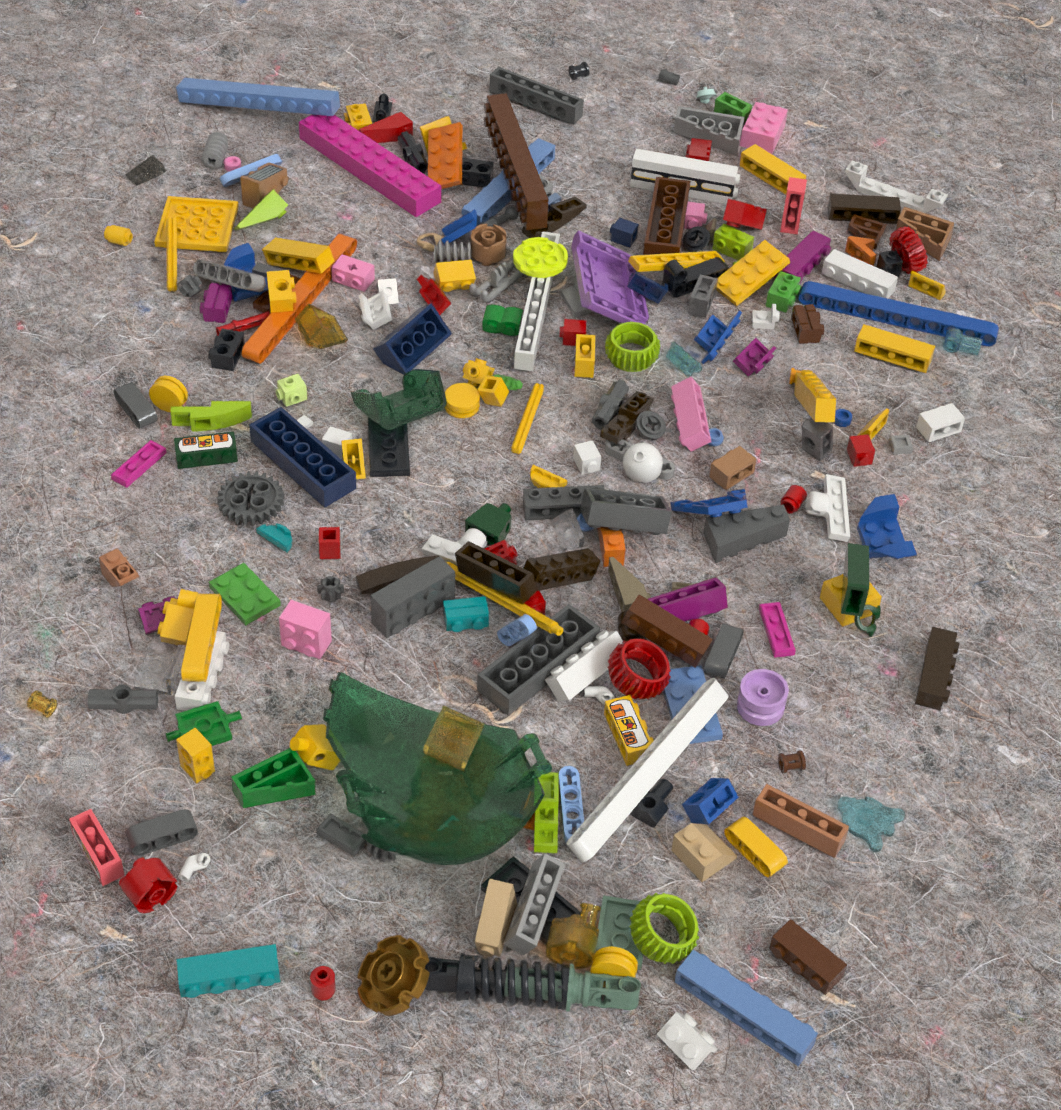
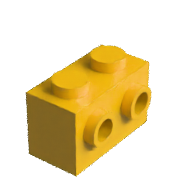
(357, 116)
(454, 275)

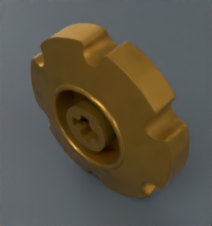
(393, 975)

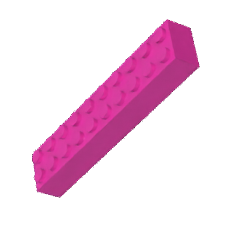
(371, 163)

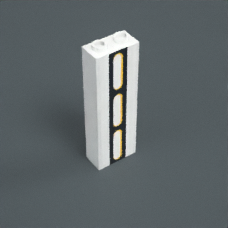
(708, 179)

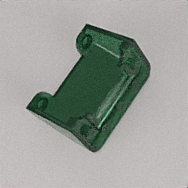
(421, 397)

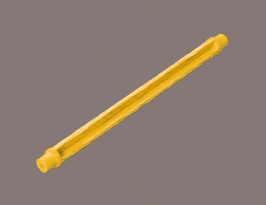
(541, 620)

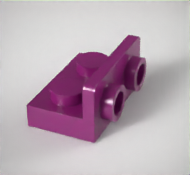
(152, 614)

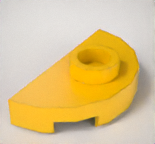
(545, 479)

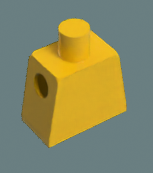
(314, 747)

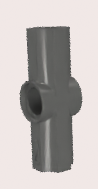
(610, 404)
(123, 699)

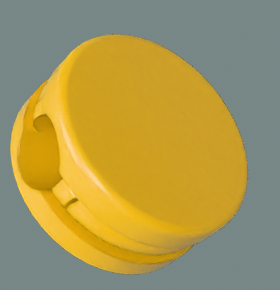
(168, 393)
(462, 400)
(614, 962)

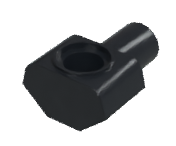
(655, 802)

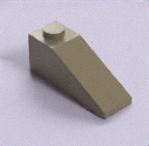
(625, 584)

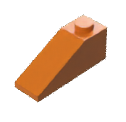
(611, 545)

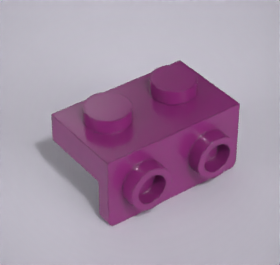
(753, 356)

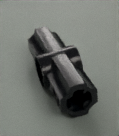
(412, 152)

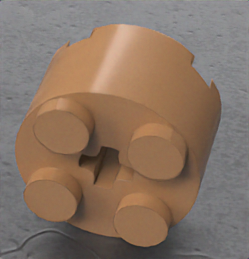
(488, 244)

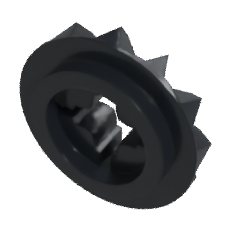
(692, 234)

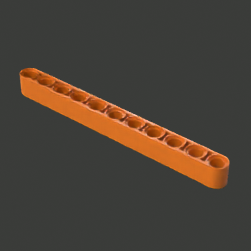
(306, 290)

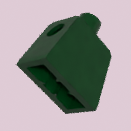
(491, 521)

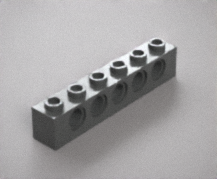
(536, 95)

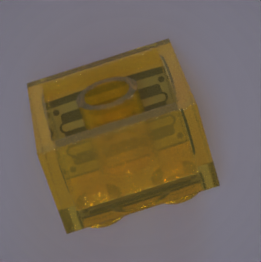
(319, 328)

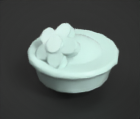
(705, 95)

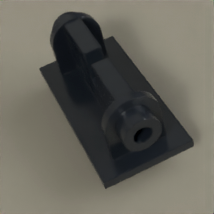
(382, 108)

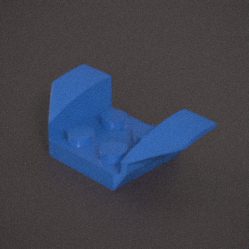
(243, 258)
(881, 529)

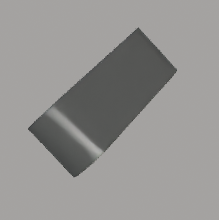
(135, 405)
(723, 650)
(161, 832)

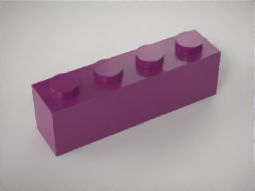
(807, 255)
(694, 600)

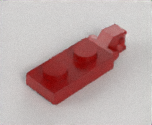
(433, 294)

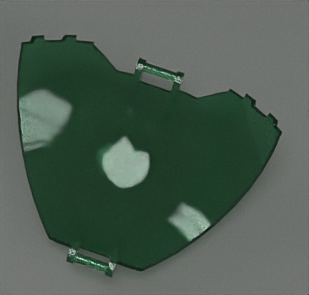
(420, 803)

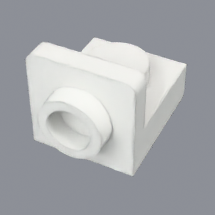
(765, 319)

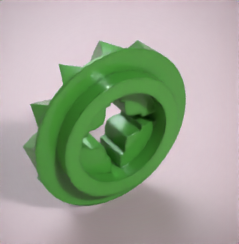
(511, 383)

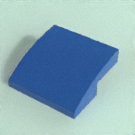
(459, 226)

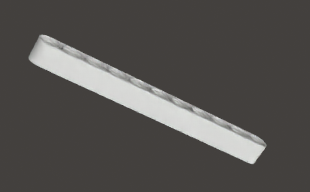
(646, 770)

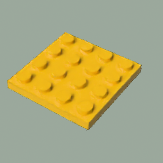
(200, 223)

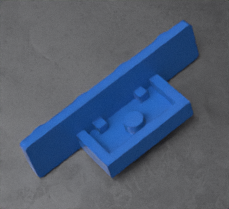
(713, 333)

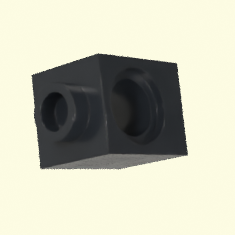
(890, 262)

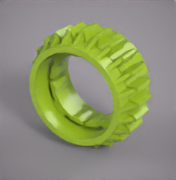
(628, 359)
(678, 913)

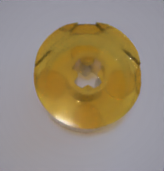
(572, 941)

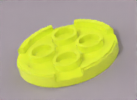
(540, 257)

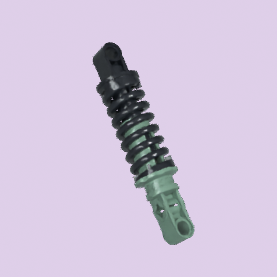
(531, 983)

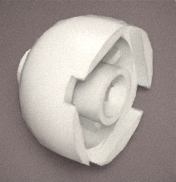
(642, 462)

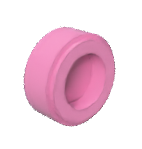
(232, 163)

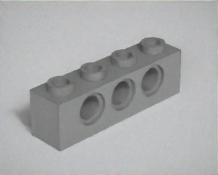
(534, 904)

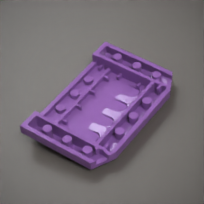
(604, 278)

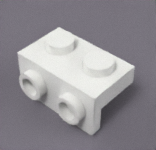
(375, 310)
(687, 1040)

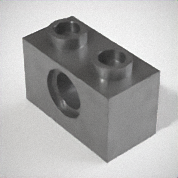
(817, 438)

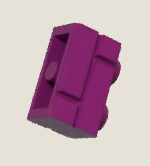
(216, 303)

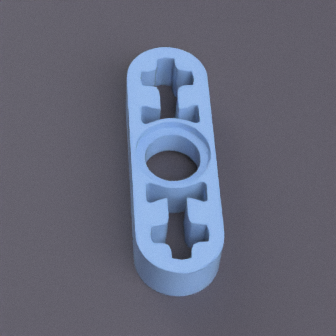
(516, 630)

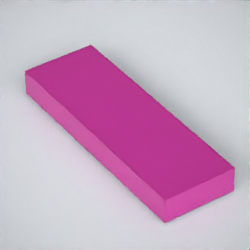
(138, 463)
(777, 629)

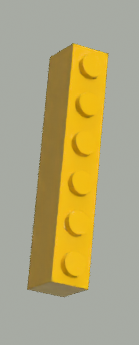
(814, 396)

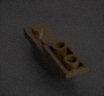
(624, 423)

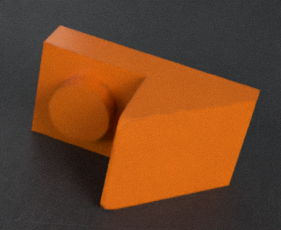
(861, 249)

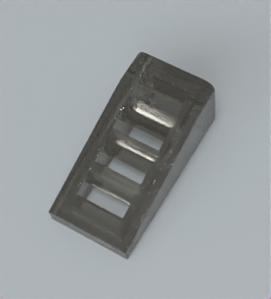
(150, 168)

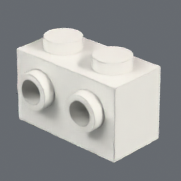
(940, 422)

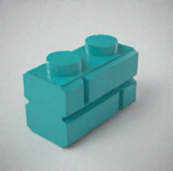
(466, 614)

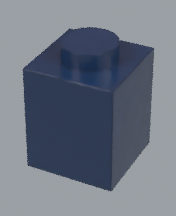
(624, 232)

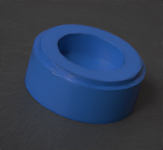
(842, 418)

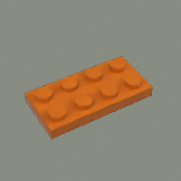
(445, 155)

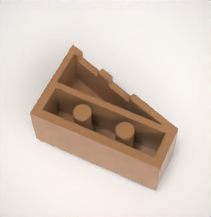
(932, 231)

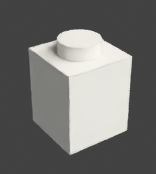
(333, 438)
(587, 457)

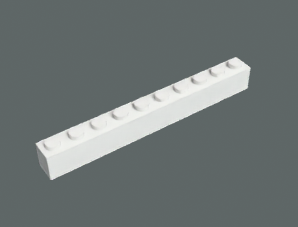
(533, 317)

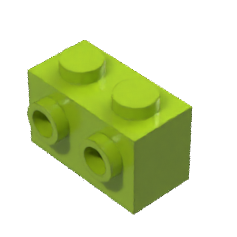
(732, 242)

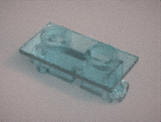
(683, 360)

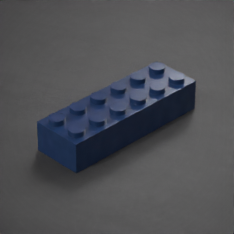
(303, 457)

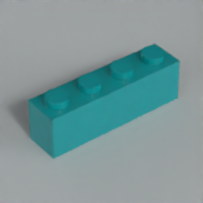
(228, 971)

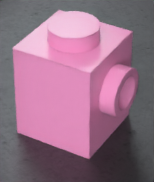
(695, 215)

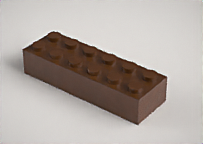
(667, 216)

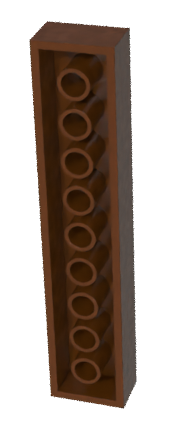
(516, 162)

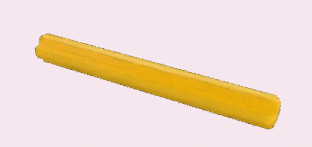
(171, 238)
(527, 418)

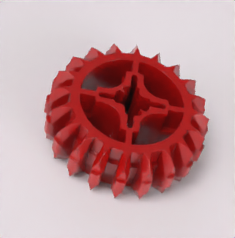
(909, 248)

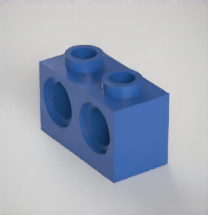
(710, 800)

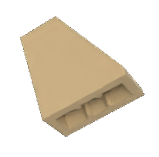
(495, 918)

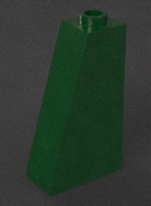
(855, 580)

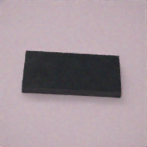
(388, 451)
(516, 873)

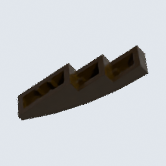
(558, 216)
(383, 576)

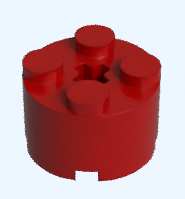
(148, 884)

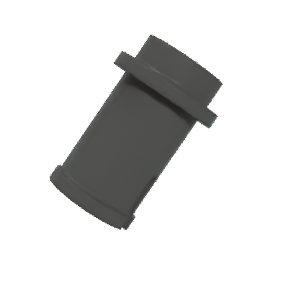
(670, 77)

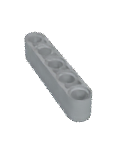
(229, 275)

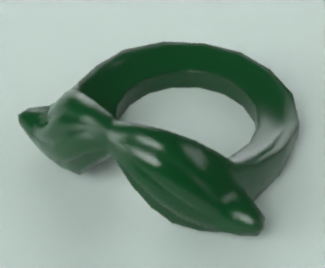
(876, 611)

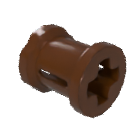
(798, 757)

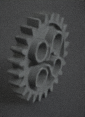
(264, 501)

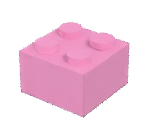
(305, 629)

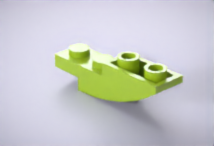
(218, 416)

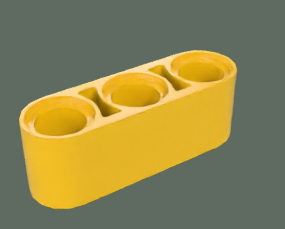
(756, 846)

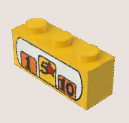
(627, 728)

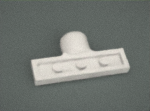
(832, 506)
(447, 549)

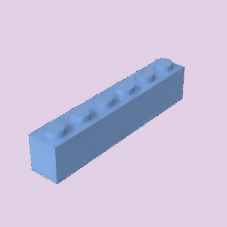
(746, 1007)

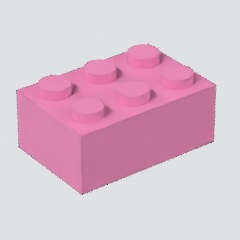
(764, 126)

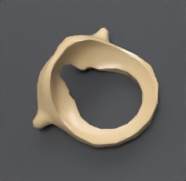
(426, 245)

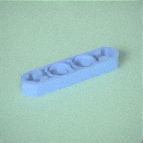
(234, 176)
(570, 805)

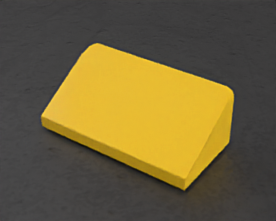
(926, 285)
(875, 424)

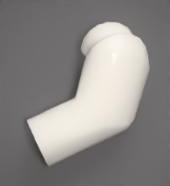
(599, 692)
(193, 864)

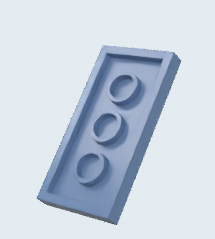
(681, 687)

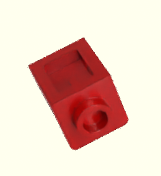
(504, 550)

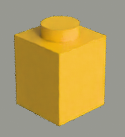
(493, 390)

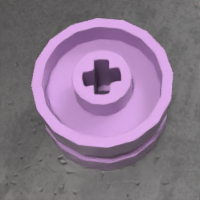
(762, 697)

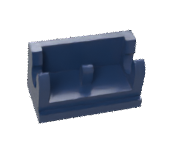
(647, 287)

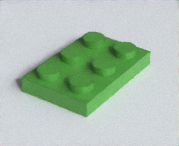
(244, 593)

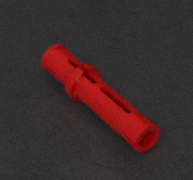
(244, 324)

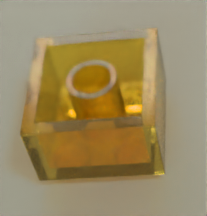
(453, 738)

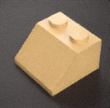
(701, 850)

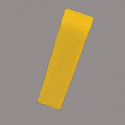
(201, 638)

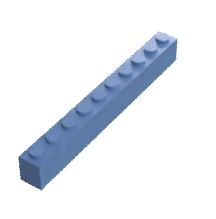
(258, 96)

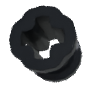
(584, 70)

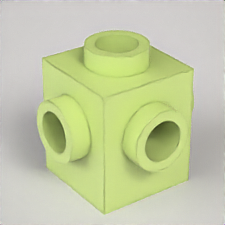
(291, 390)

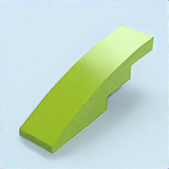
(547, 815)

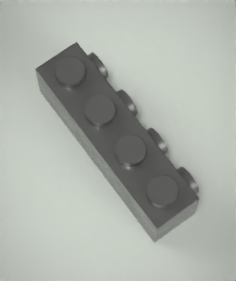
(553, 501)

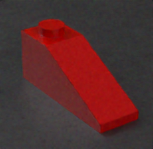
(388, 128)

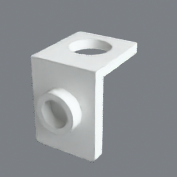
(389, 286)

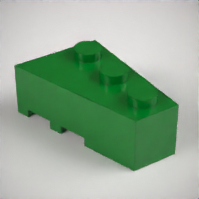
(273, 780)

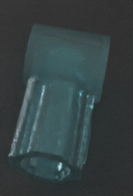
(957, 341)

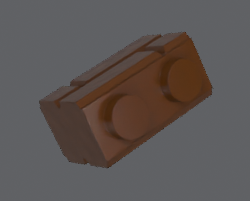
(807, 324)

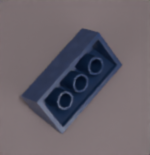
(413, 340)

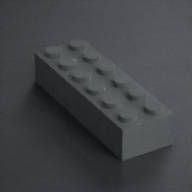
(524, 667)

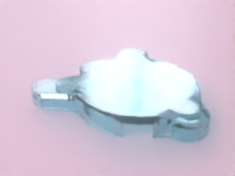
(869, 819)

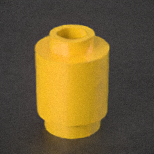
(118, 235)

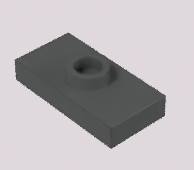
(341, 834)

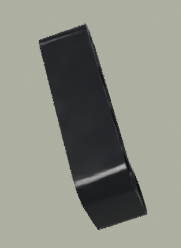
(683, 281)

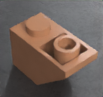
(117, 568)

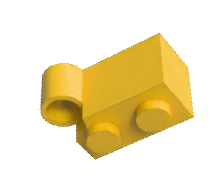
(177, 618)

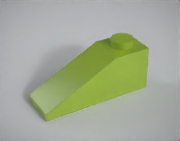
(266, 210)

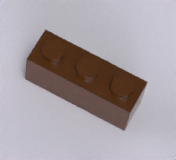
(807, 957)

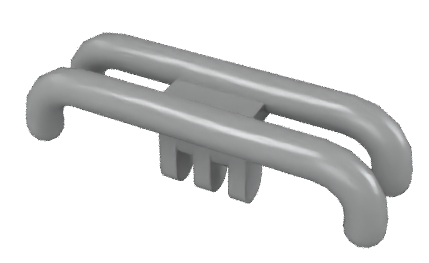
(498, 279)

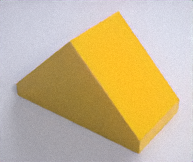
(353, 456)

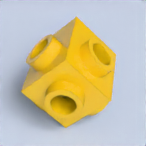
(476, 370)

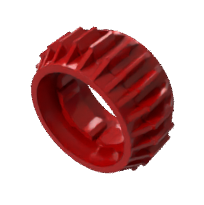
(649, 656)

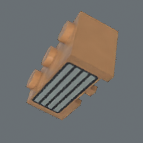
(261, 182)

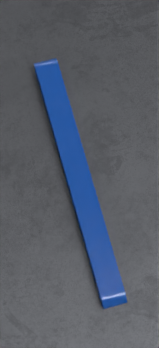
(895, 312)

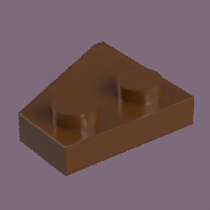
(867, 228)

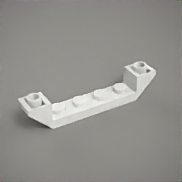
(871, 187)

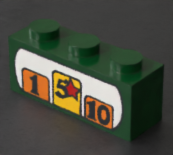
(205, 450)

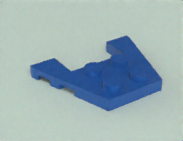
(714, 507)

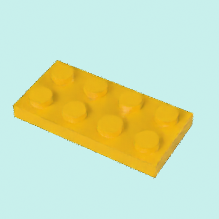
(751, 272)

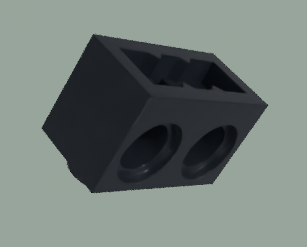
(477, 172)
(226, 349)

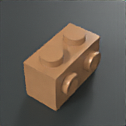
(732, 467)

